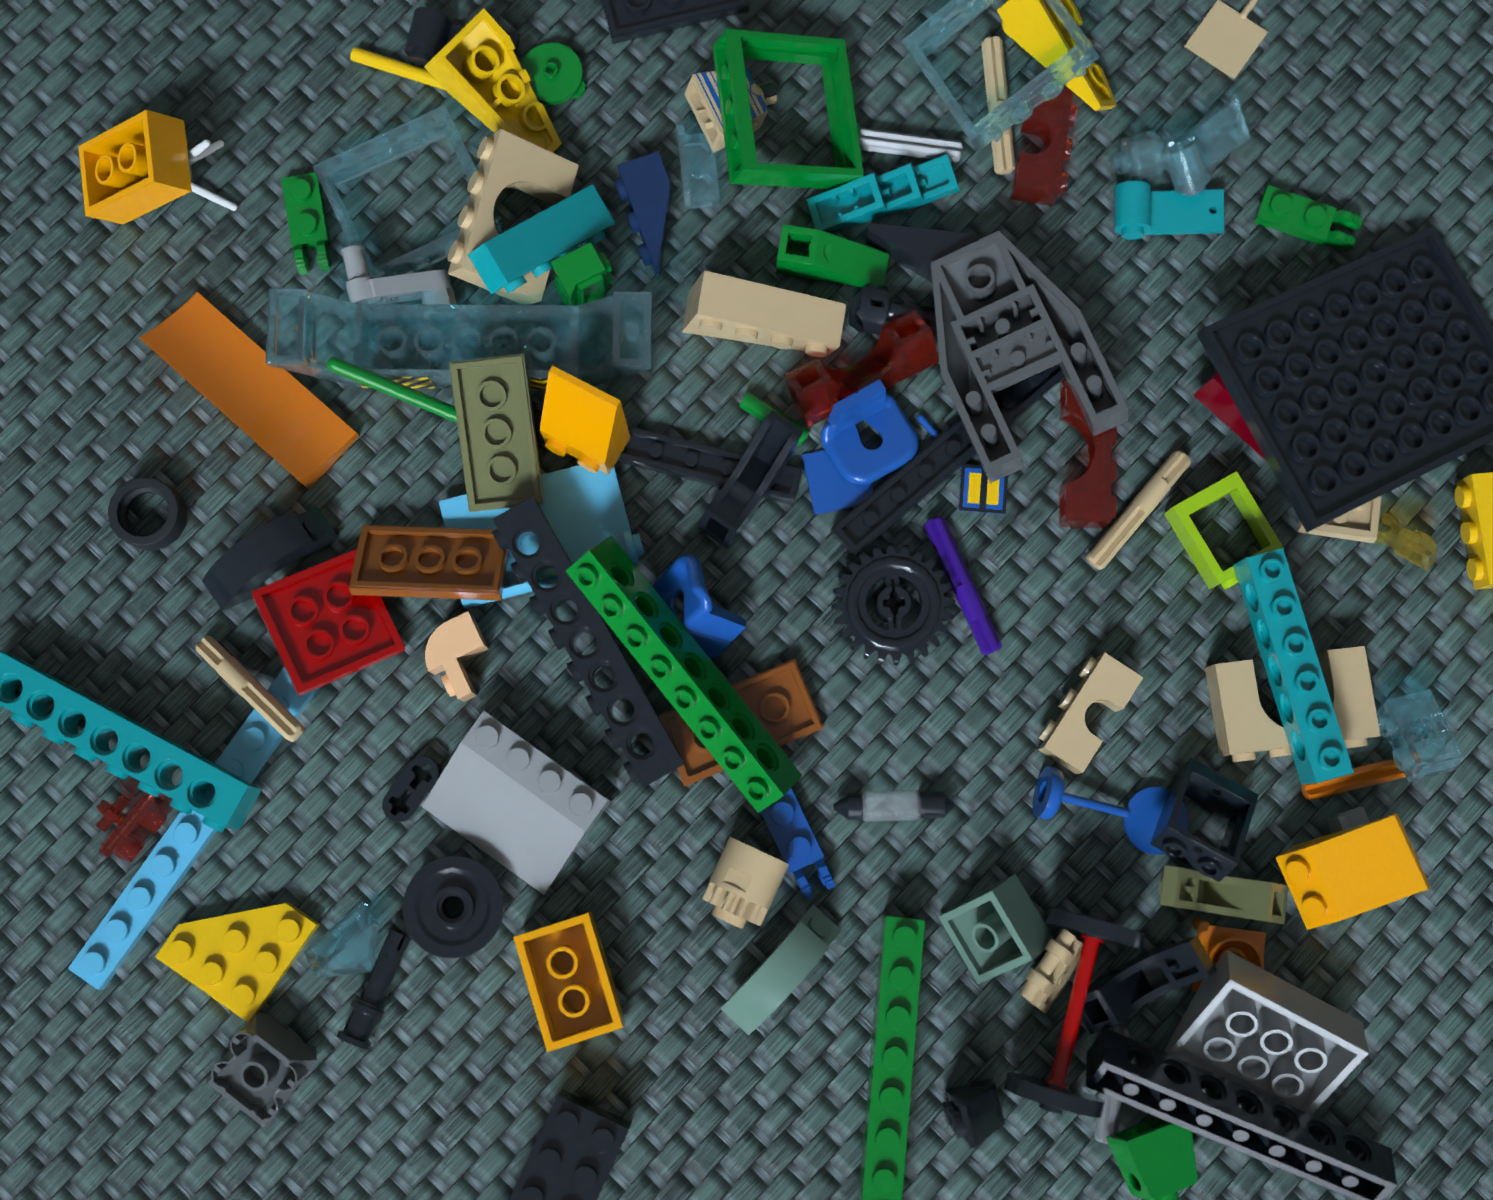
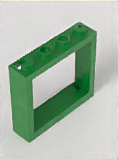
(739, 140)

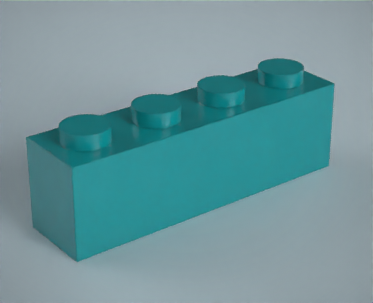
(540, 239)

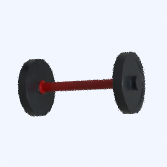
(1053, 1093)

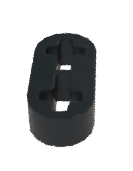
(405, 783)

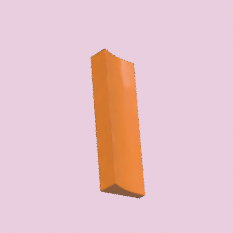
(254, 396)

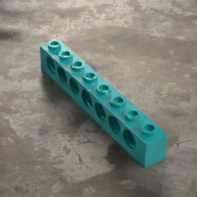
(233, 794)

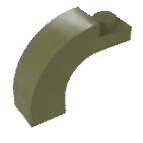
(1229, 897)

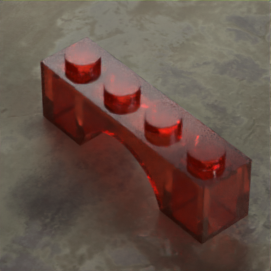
(901, 352)
(1088, 499)

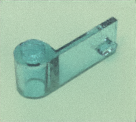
(1203, 146)

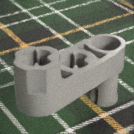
(430, 286)

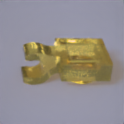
(1410, 545)

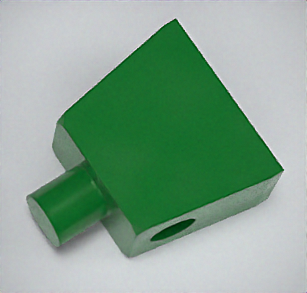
(1155, 1159)

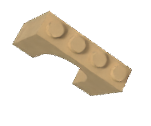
(507, 164)
(1246, 728)

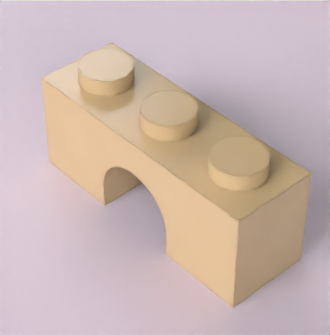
(1068, 737)

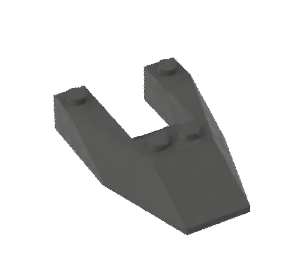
(1002, 325)

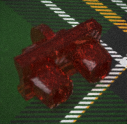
(119, 839)

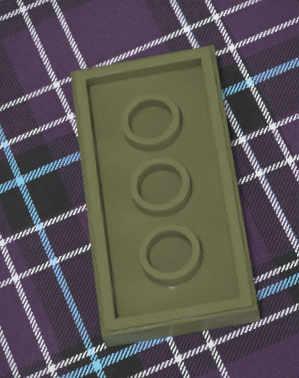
(496, 432)

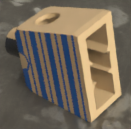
(704, 101)

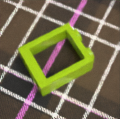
(1194, 544)

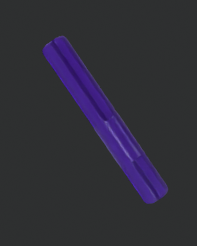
(963, 585)

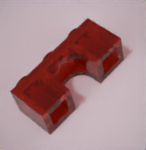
(1040, 175)

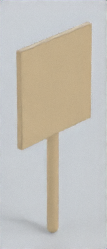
(1226, 38)

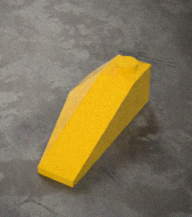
(1046, 39)
(490, 83)

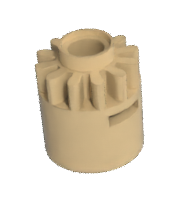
(744, 884)

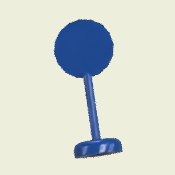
(1139, 815)

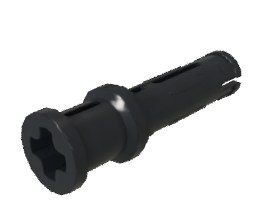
(369, 1006)

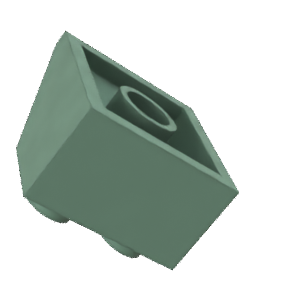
(997, 929)

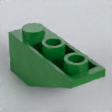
(829, 258)

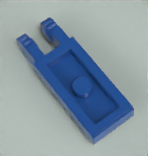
(796, 841)

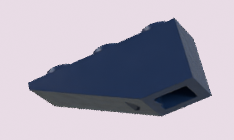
(649, 197)

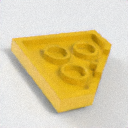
(239, 954)

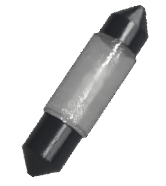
(893, 805)

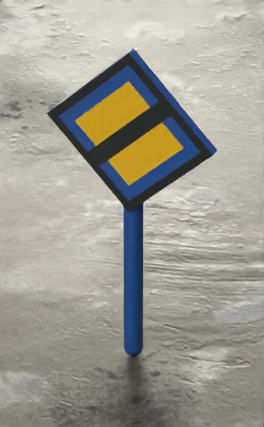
(975, 489)

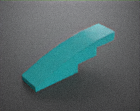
(883, 195)

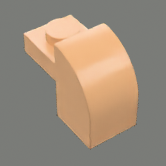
(449, 647)

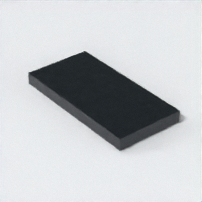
(644, 18)

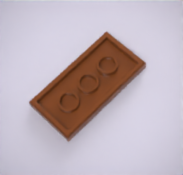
(428, 563)
(775, 698)

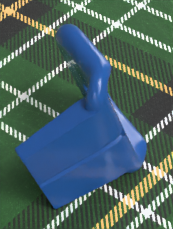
(884, 414)
(707, 623)

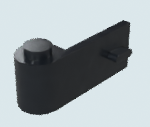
(431, 32)

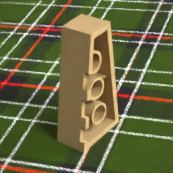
(763, 315)

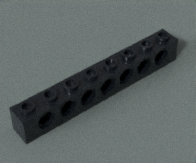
(529, 520)
(1239, 1117)

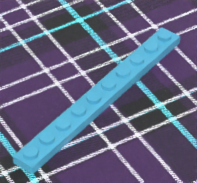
(178, 848)

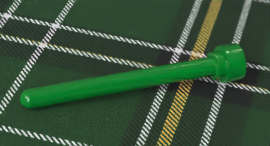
(392, 388)

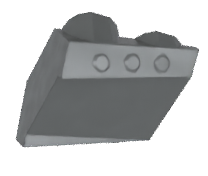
(262, 1068)

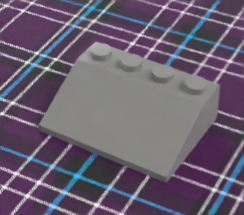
(515, 802)
(1268, 1035)

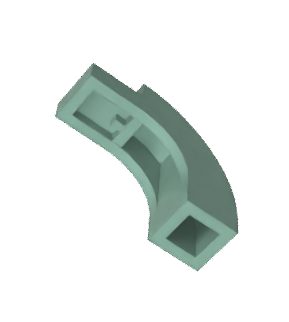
(781, 970)

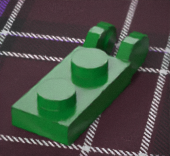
(1306, 218)
(307, 219)

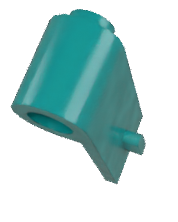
(1150, 212)

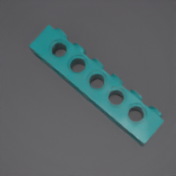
(1292, 667)

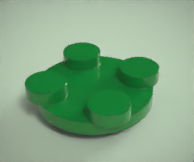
(554, 73)

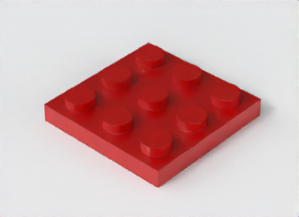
(324, 628)

